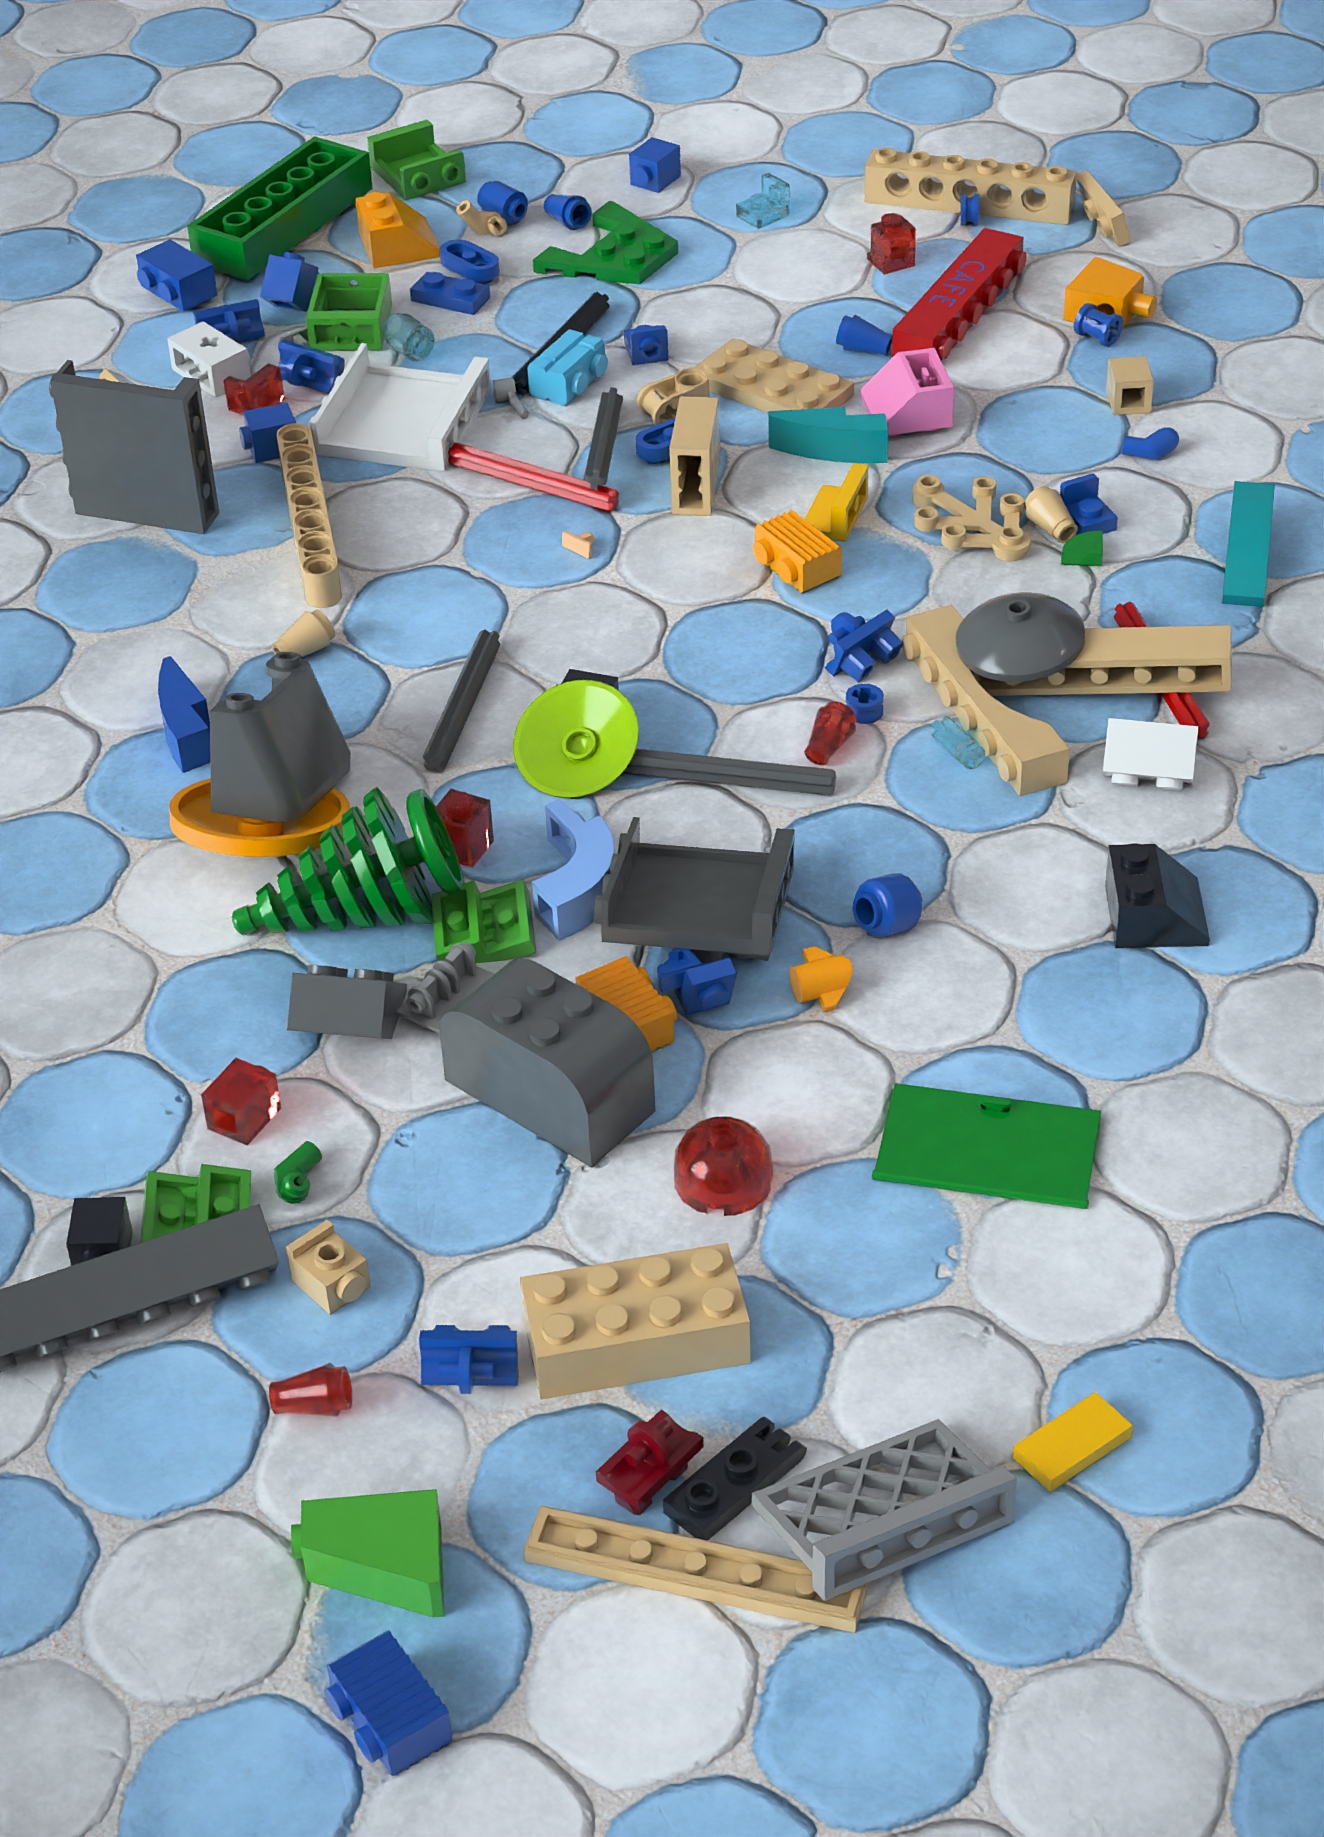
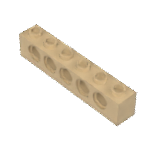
(921, 192)

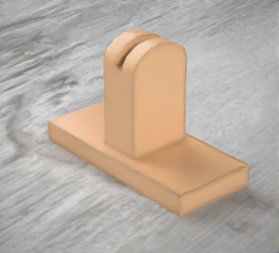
(579, 544)

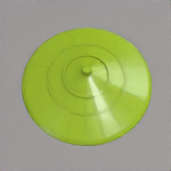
(575, 738)

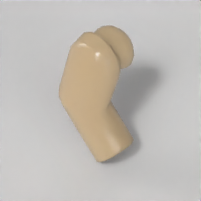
(481, 221)

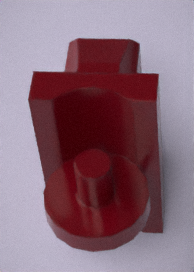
(648, 1460)

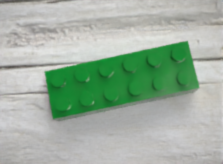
(281, 207)

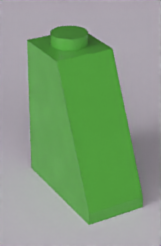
(375, 1547)

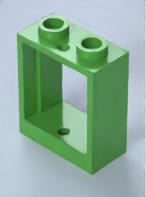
(348, 328)

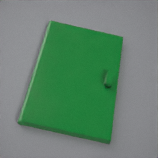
(988, 1145)

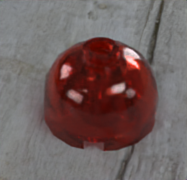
(723, 1166)

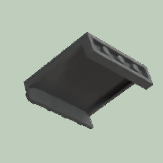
(136, 451)
(695, 895)

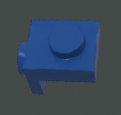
(707, 986)

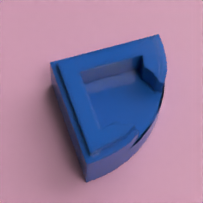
(672, 971)

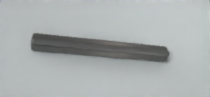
(603, 438)
(461, 701)
(732, 772)

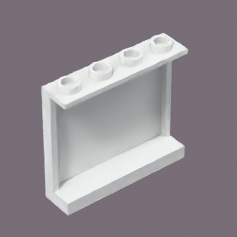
(398, 413)

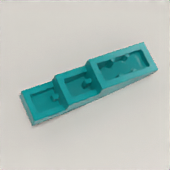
(1248, 544)

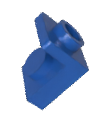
(647, 344)
(1085, 506)

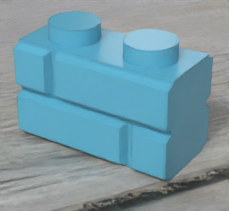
(567, 367)

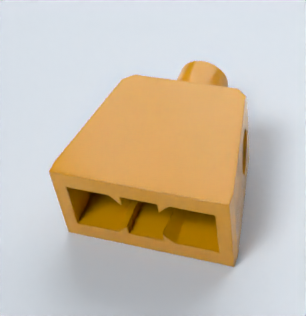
(1111, 289)

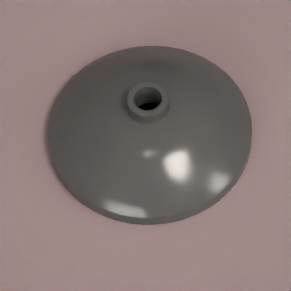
(1020, 637)

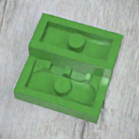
(491, 921)
(184, 1201)

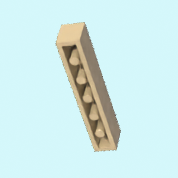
(1137, 662)

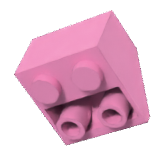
(911, 393)

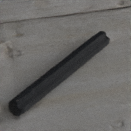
(580, 321)

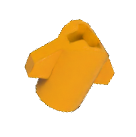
(821, 977)

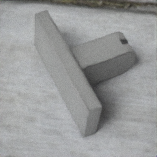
(299, 336)

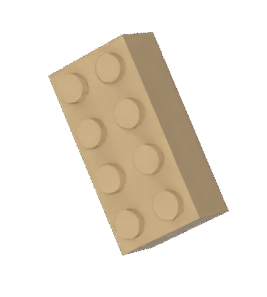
(635, 1320)

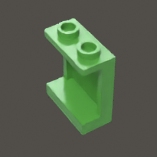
(413, 161)

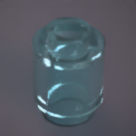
(408, 336)

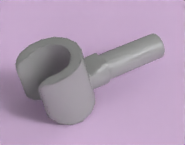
(506, 391)

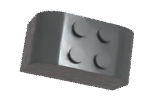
(550, 1059)

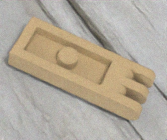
(1102, 208)

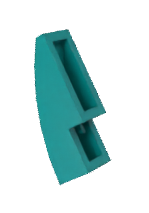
(829, 435)

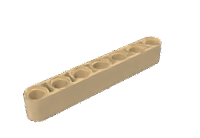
(309, 516)

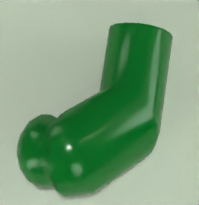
(291, 1173)

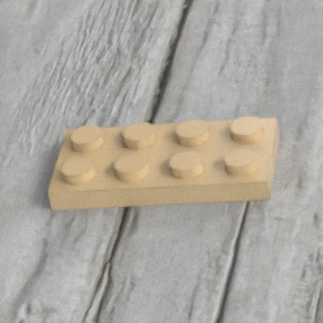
(772, 381)

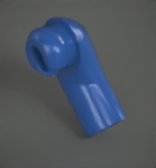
(1152, 447)

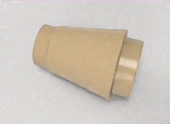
(1050, 513)
(306, 635)

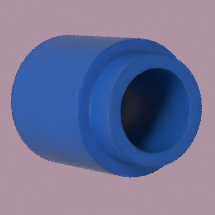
(504, 200)

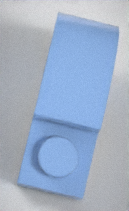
(568, 895)

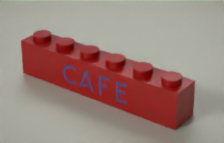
(961, 294)

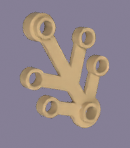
(1007, 541)

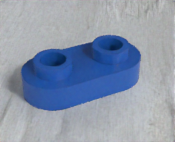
(469, 261)
(654, 442)

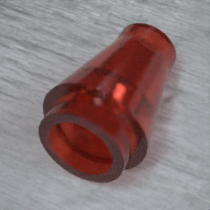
(830, 730)
(313, 1392)

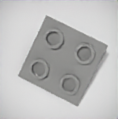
(444, 987)

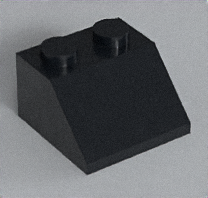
(1153, 899)

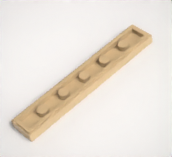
(687, 1568)

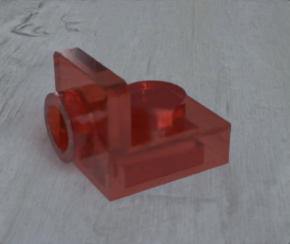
(258, 391)

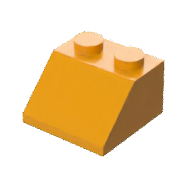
(393, 231)

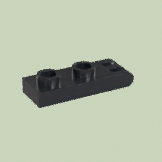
(727, 1481)

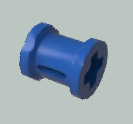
(1098, 324)

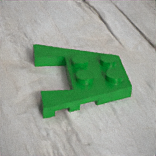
(624, 255)

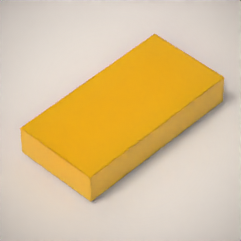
(1072, 1441)

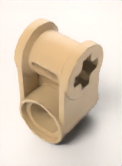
(685, 383)

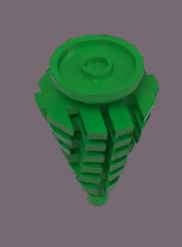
(362, 872)

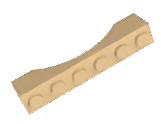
(1021, 747)

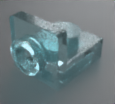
(767, 206)

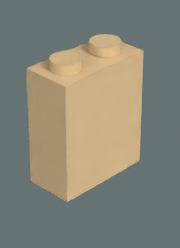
(695, 455)

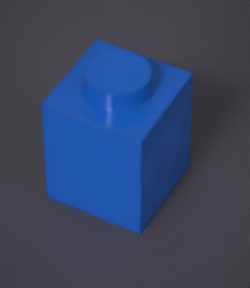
(655, 164)
(261, 430)

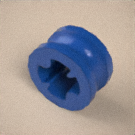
(969, 209)
(866, 702)

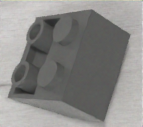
(343, 1005)

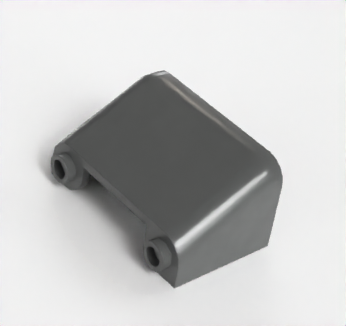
(278, 752)

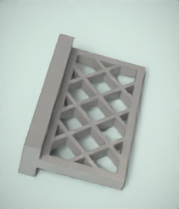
(903, 1531)

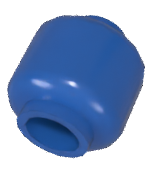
(887, 905)

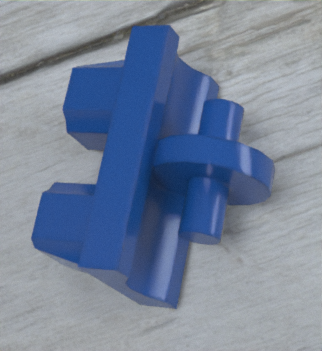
(236, 320)
(309, 366)
(855, 639)
(469, 1357)

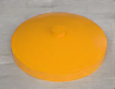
(250, 837)

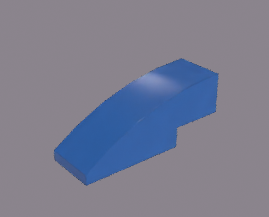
(183, 717)

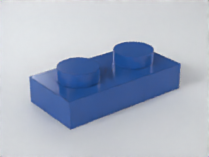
(450, 293)

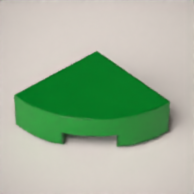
(1084, 549)

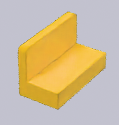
(838, 508)

